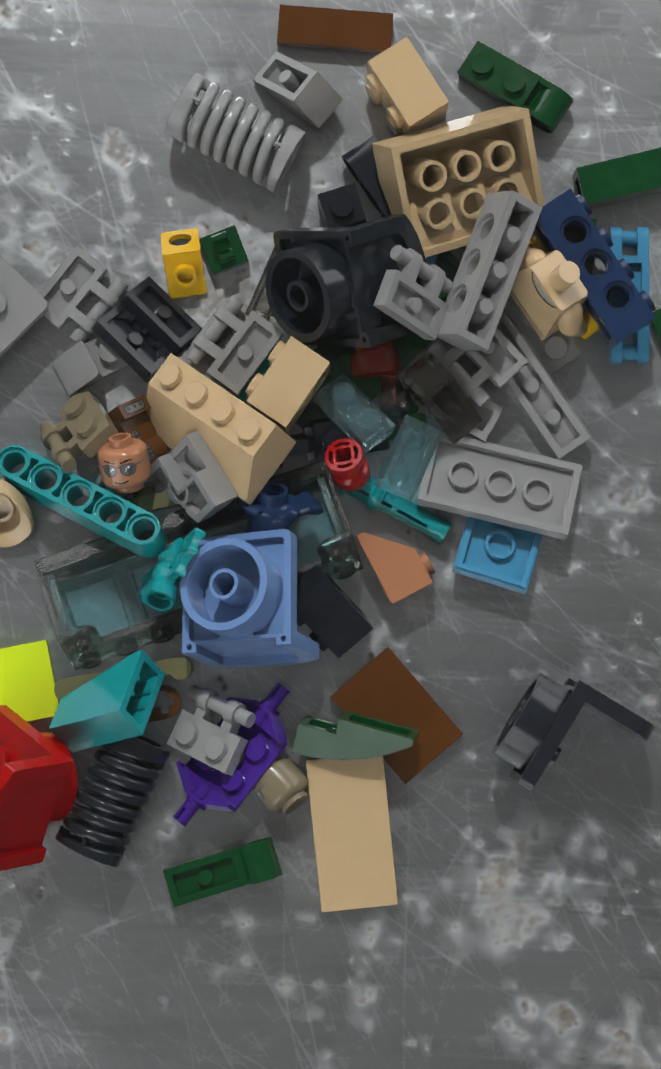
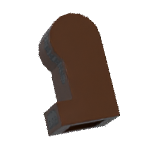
(133, 419)

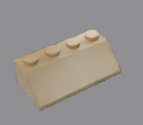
(237, 435)

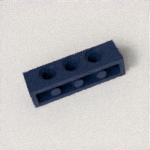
(614, 323)

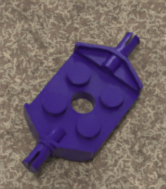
(224, 792)

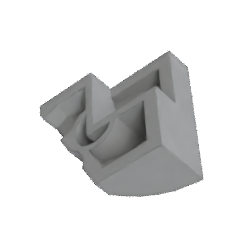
(194, 478)

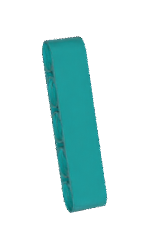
(91, 514)

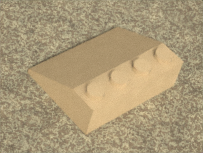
(449, 168)

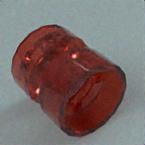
(375, 361)

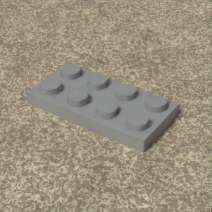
(501, 486)

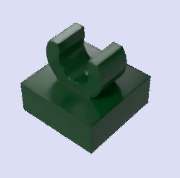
(224, 250)

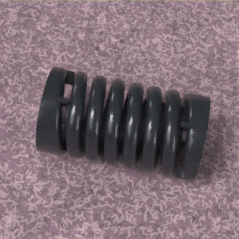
(109, 845)

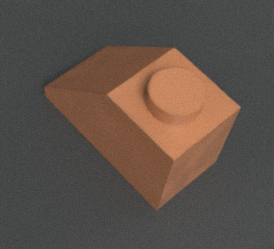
(396, 566)

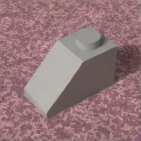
(298, 89)

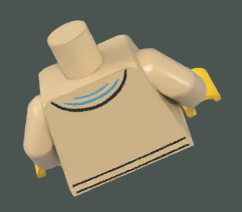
(551, 293)

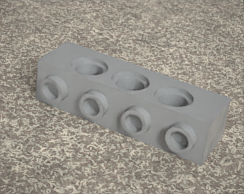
(488, 270)

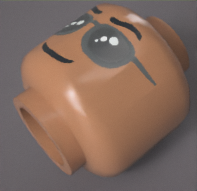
(124, 463)

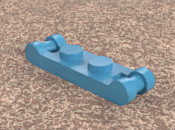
(640, 266)

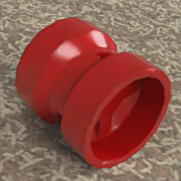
(347, 464)

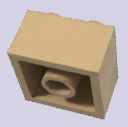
(405, 89)
(288, 383)

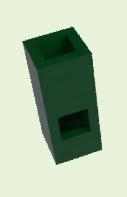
(619, 178)

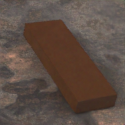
(334, 29)

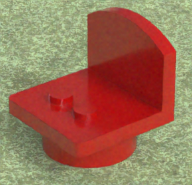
(35, 788)

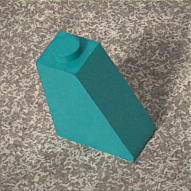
(110, 705)

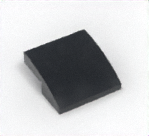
(146, 328)

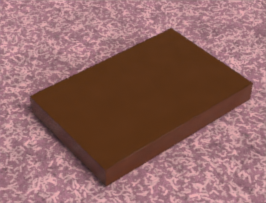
(394, 695)

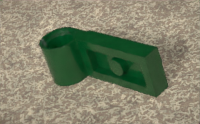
(515, 86)
(223, 871)

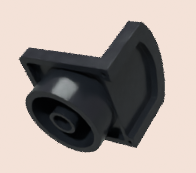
(329, 278)
(543, 719)

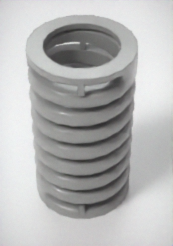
(264, 169)

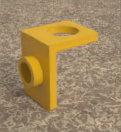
(183, 264)

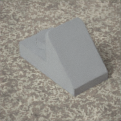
(87, 365)

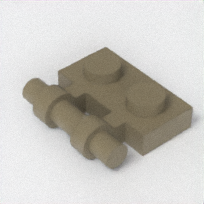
(84, 424)

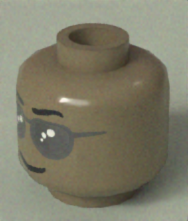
(283, 786)

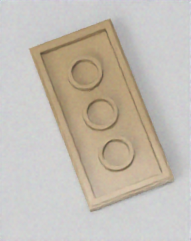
(351, 833)

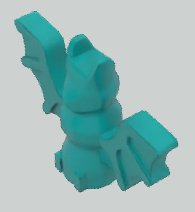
(162, 581)

